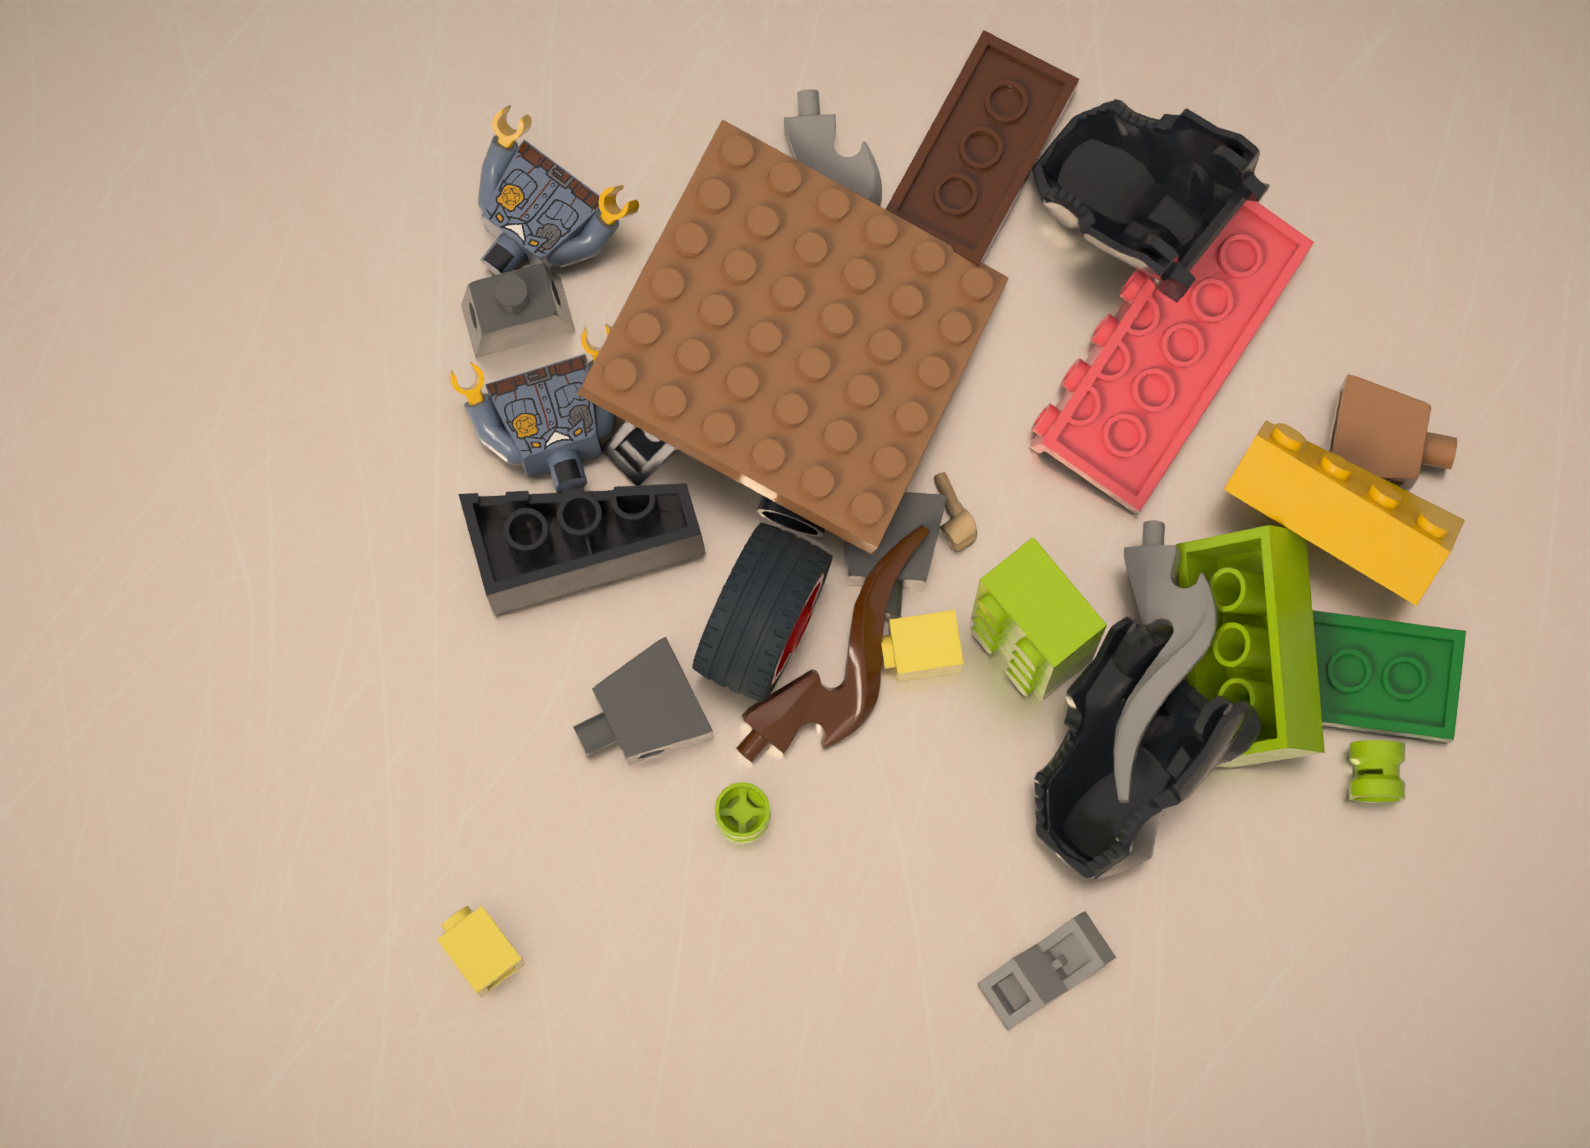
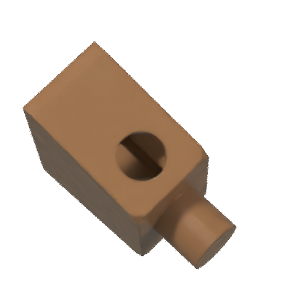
(1387, 433)

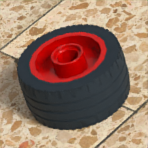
(762, 612)

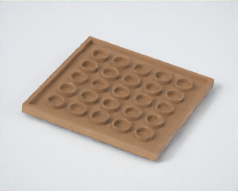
(794, 337)

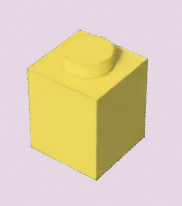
(923, 646)
(479, 949)

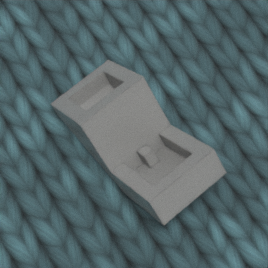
(1047, 970)

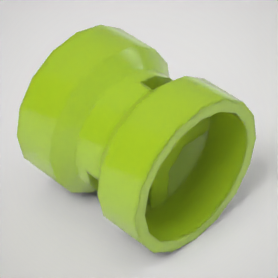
(1377, 771)
(742, 803)

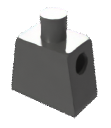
(515, 309)
(911, 512)
(646, 709)

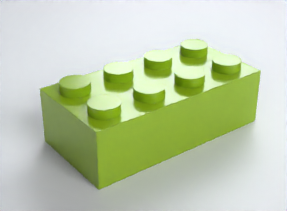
(1035, 621)
(1261, 636)

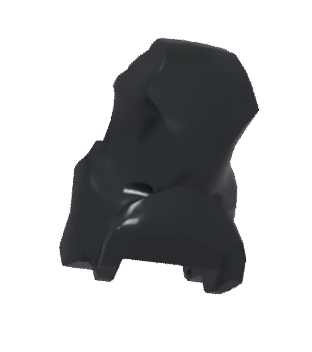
(1148, 187)
(1183, 743)

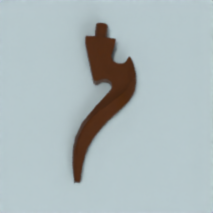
(847, 706)

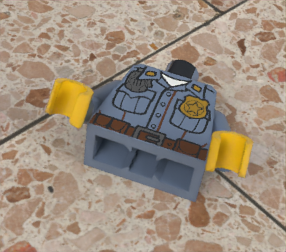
(540, 206)
(541, 418)

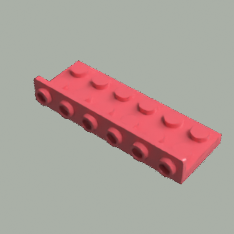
(1167, 359)

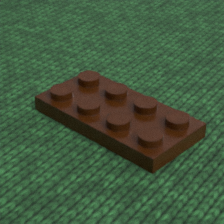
(982, 146)

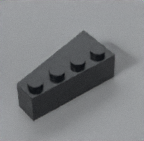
(576, 538)

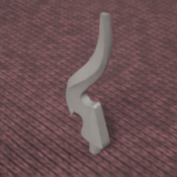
(812, 144)
(1160, 602)

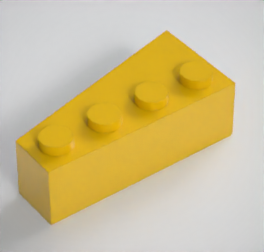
(1346, 510)

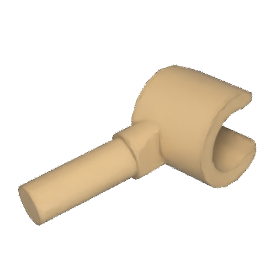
(961, 528)

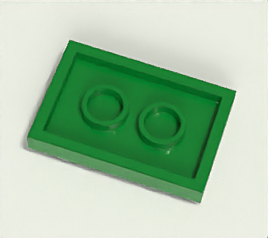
(1388, 675)

